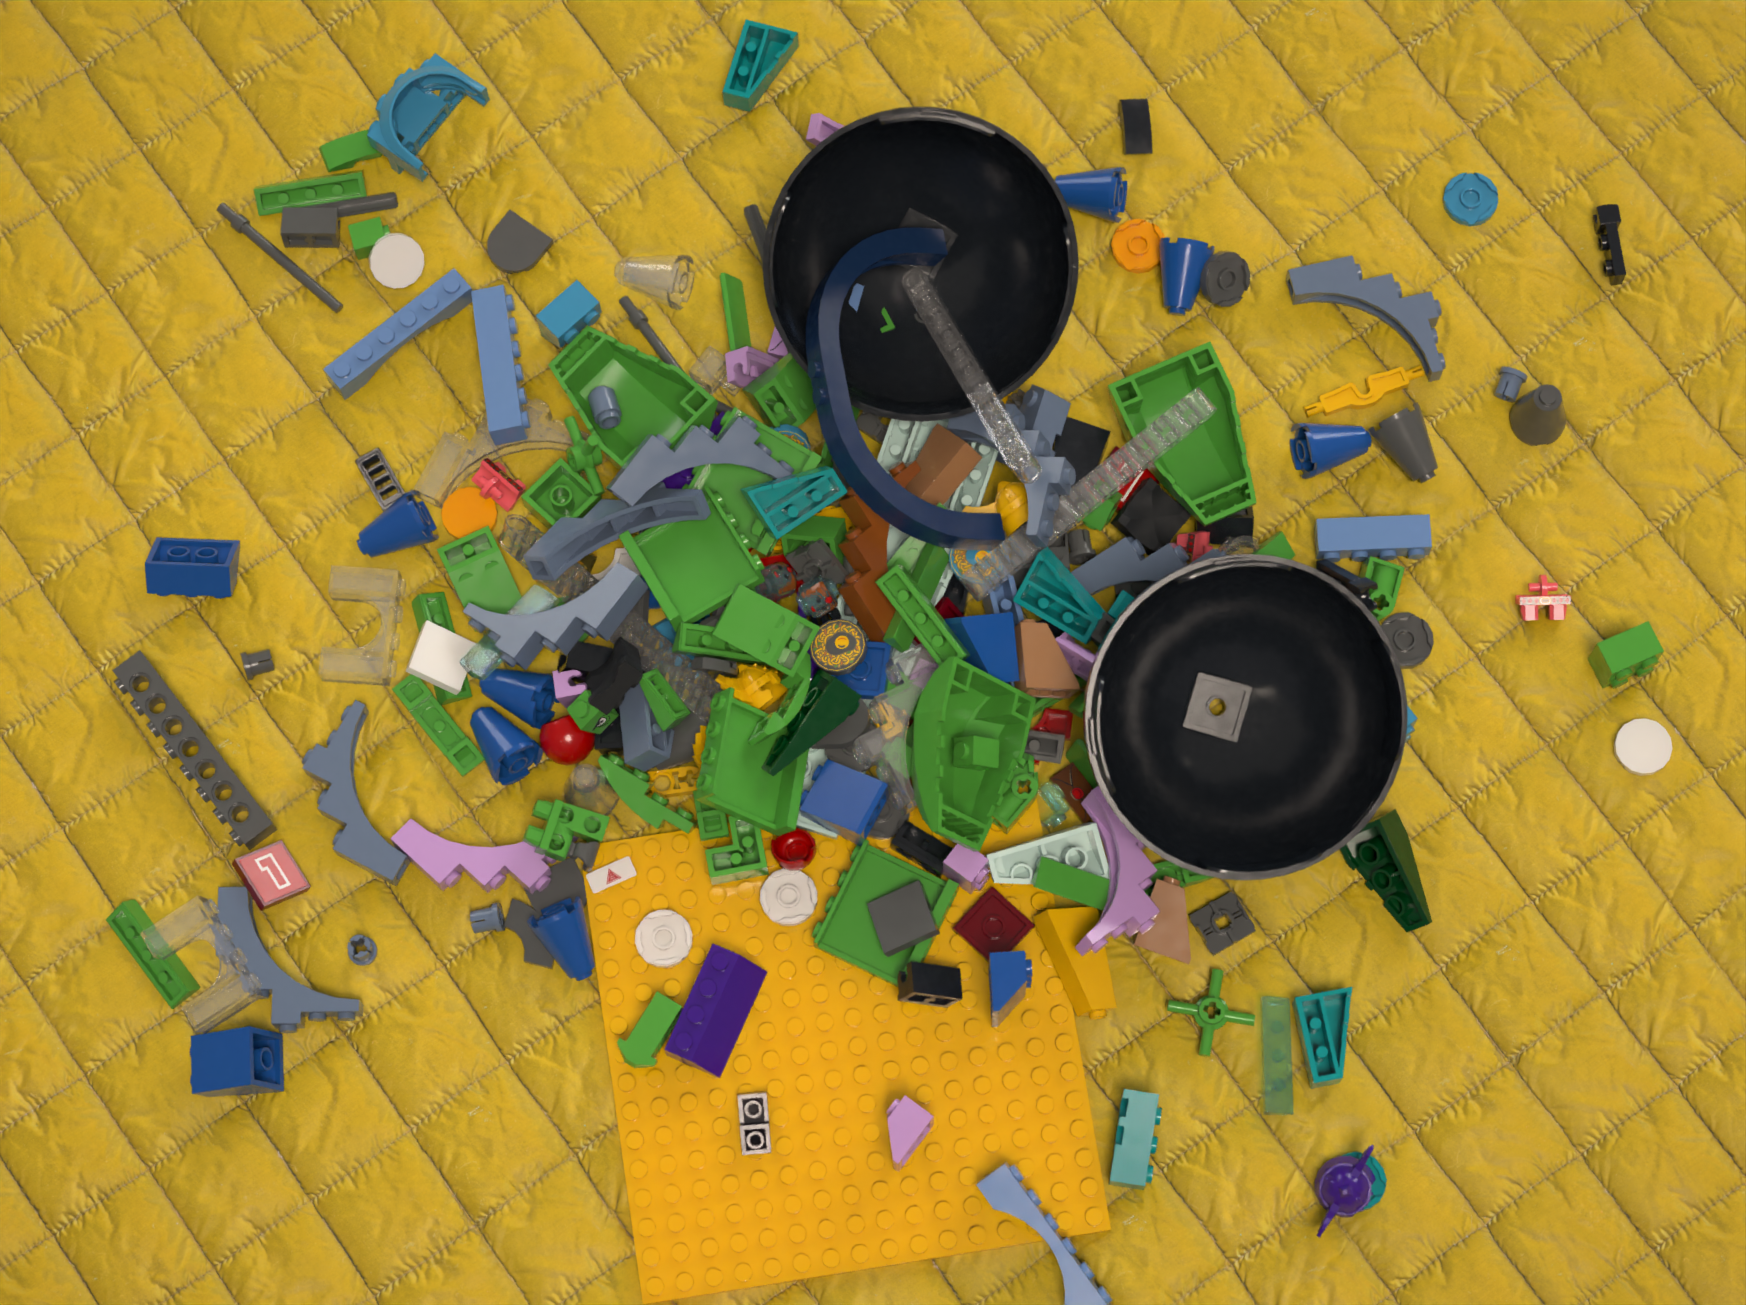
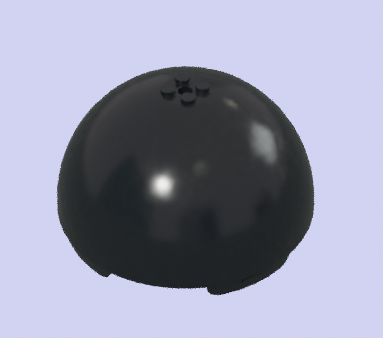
(1005, 269)
(1303, 730)

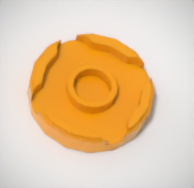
(1137, 246)
(468, 512)

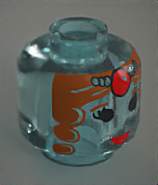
(779, 582)
(817, 597)

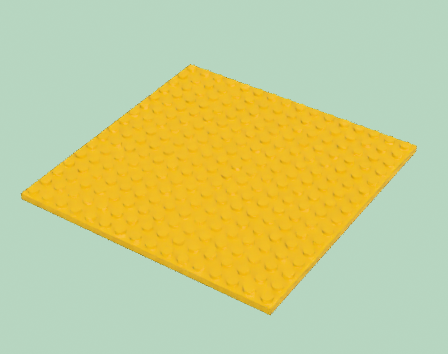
(833, 1061)

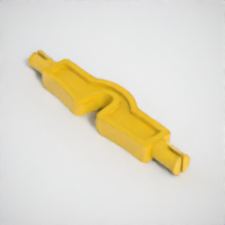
(1350, 397)

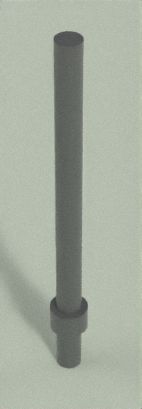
(242, 225)
(640, 321)

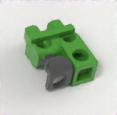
(560, 826)

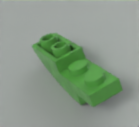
(634, 790)

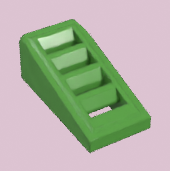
(663, 700)

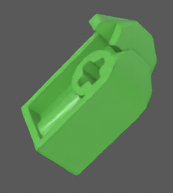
(1388, 578)
(1013, 803)
(650, 1032)

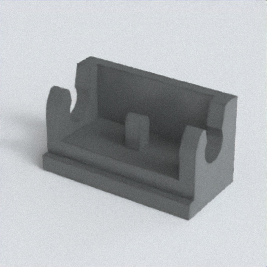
(310, 227)

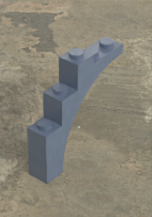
(1342, 283)
(656, 461)
(1044, 493)
(577, 537)
(1126, 563)
(594, 612)
(340, 803)
(289, 998)

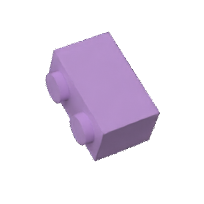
(966, 868)

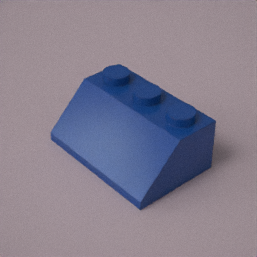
(192, 567)
(1008, 979)

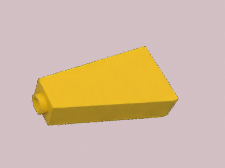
(1083, 977)

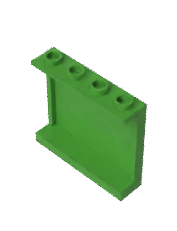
(731, 478)
(694, 562)
(733, 772)
(848, 927)

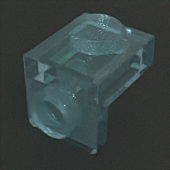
(1054, 799)

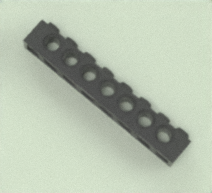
(139, 670)

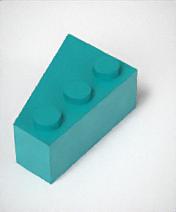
(757, 62)
(793, 499)
(1059, 597)
(1322, 1032)
(1135, 1139)

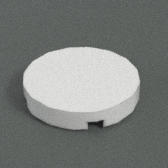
(396, 260)
(1642, 746)
(788, 897)
(663, 938)

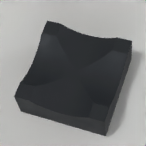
(1151, 516)
(615, 677)

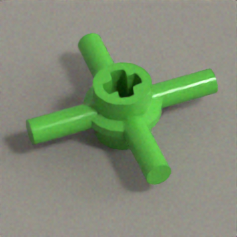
(584, 455)
(1201, 1017)

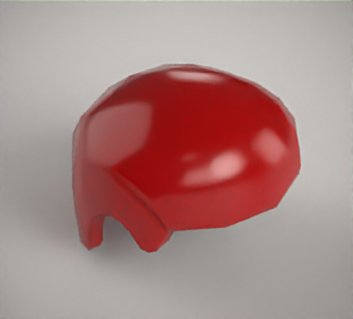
(794, 849)

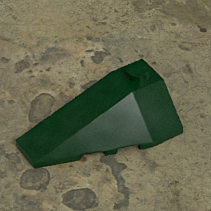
(824, 709)
(1388, 865)

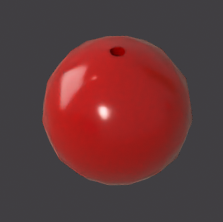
(565, 742)

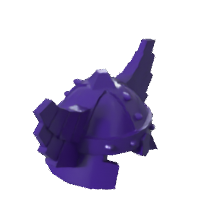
(1344, 1186)

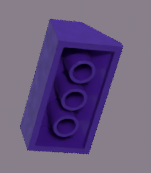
(715, 1011)

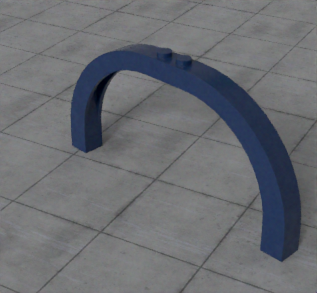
(834, 409)

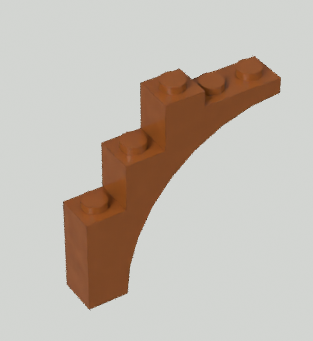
(867, 554)

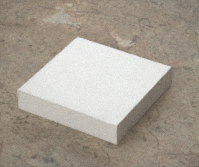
(438, 657)

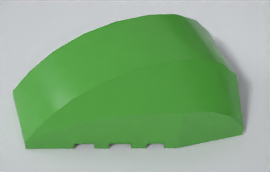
(649, 392)
(1210, 465)
(962, 704)

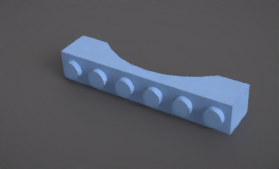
(432, 306)
(1008, 1194)

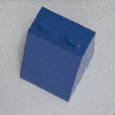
(990, 643)
(844, 801)
(237, 1062)

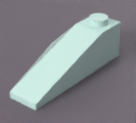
(1074, 846)

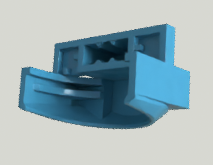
(414, 113)

